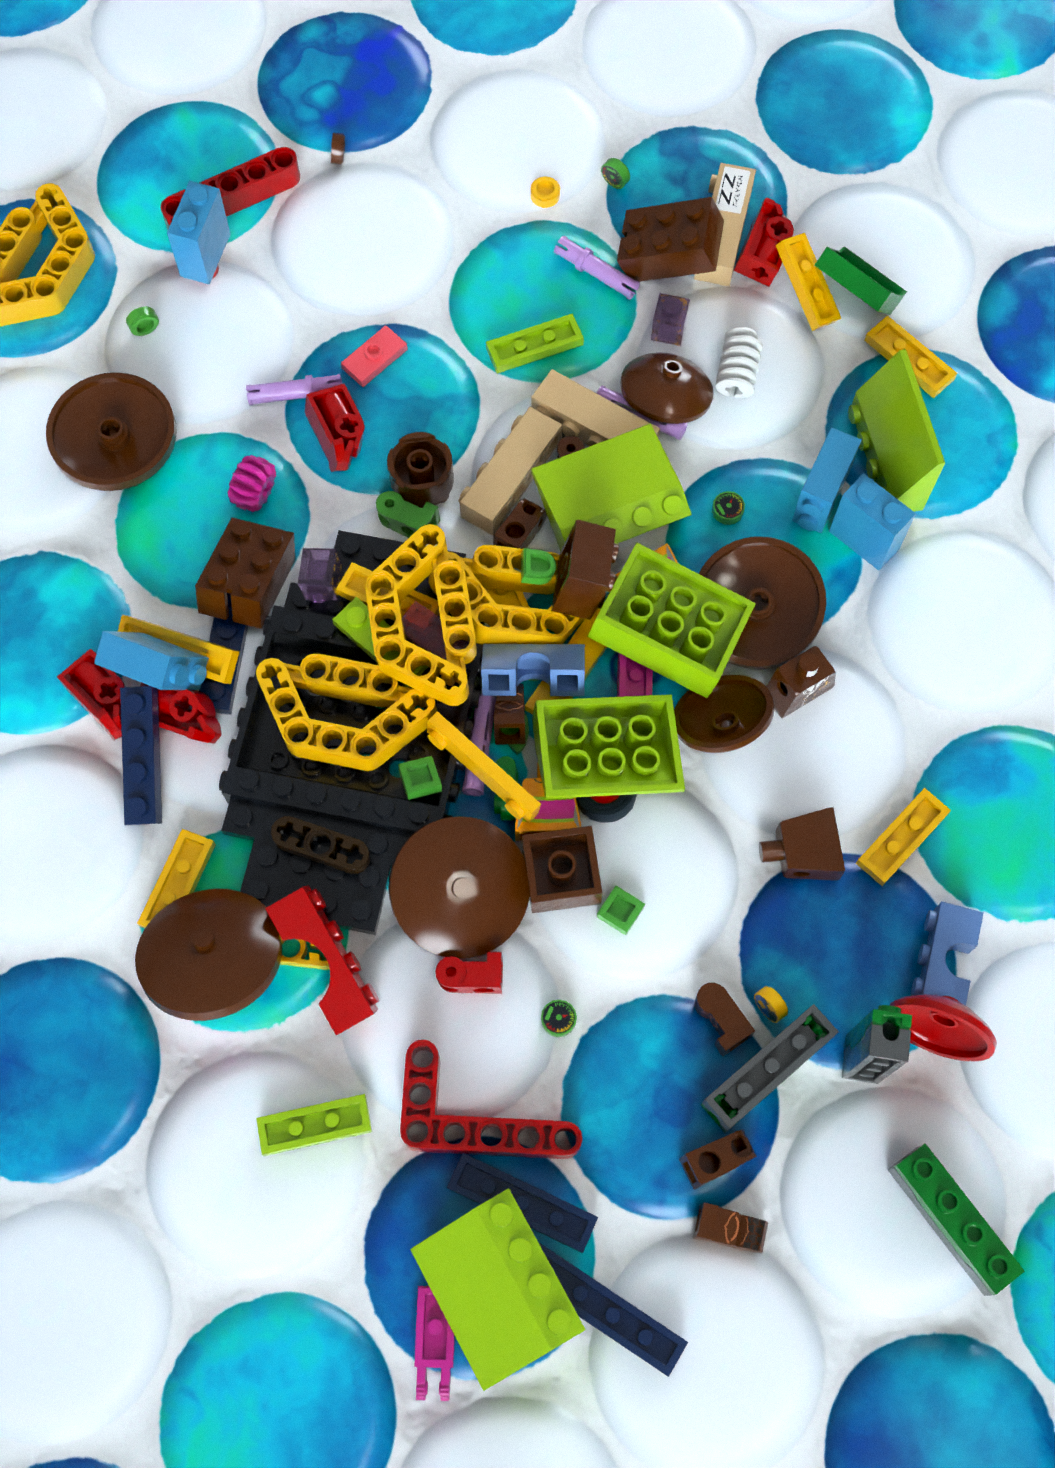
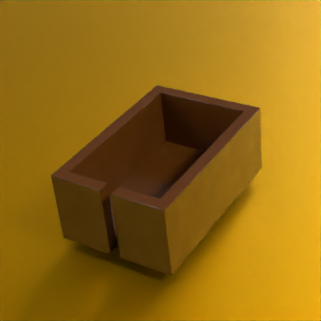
(671, 240)
(250, 566)

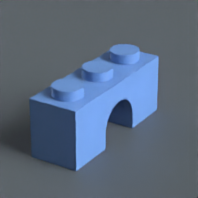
(510, 664)
(949, 930)

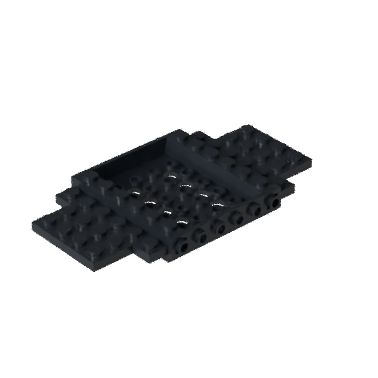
(366, 805)

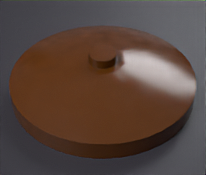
(111, 431)
(786, 595)
(459, 887)
(208, 954)

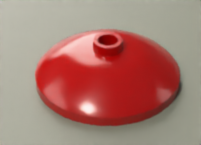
(947, 1027)

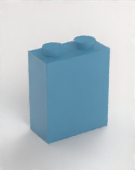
(199, 232)
(826, 480)
(871, 521)
(151, 660)

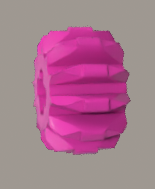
(251, 483)

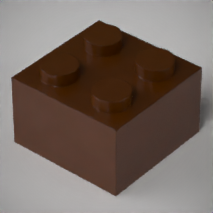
(585, 570)
(562, 869)

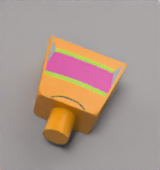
(553, 813)

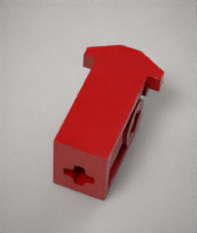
(759, 255)
(336, 425)
(96, 691)
(195, 724)

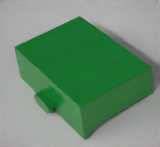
(861, 279)

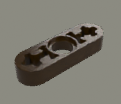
(348, 844)

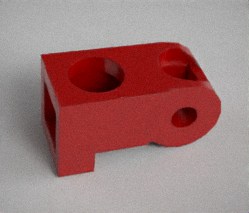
(471, 976)

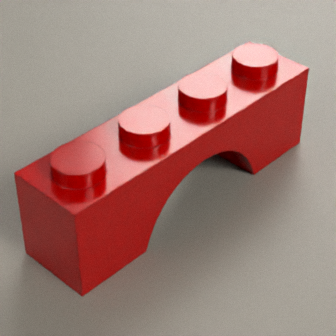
(303, 918)

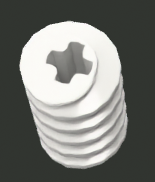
(739, 363)

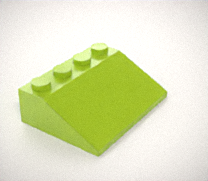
(897, 433)
(612, 484)
(672, 620)
(607, 746)
(497, 1289)

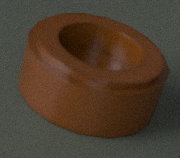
(338, 148)

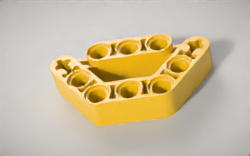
(63, 268)
(502, 617)
(453, 628)
(398, 698)

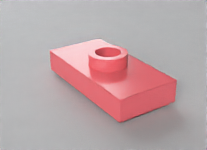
(374, 356)

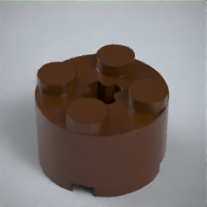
(421, 469)

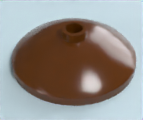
(666, 388)
(727, 719)

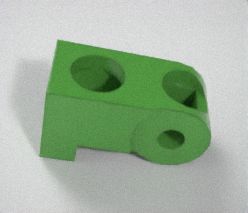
(404, 516)

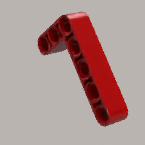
(247, 183)
(473, 1126)

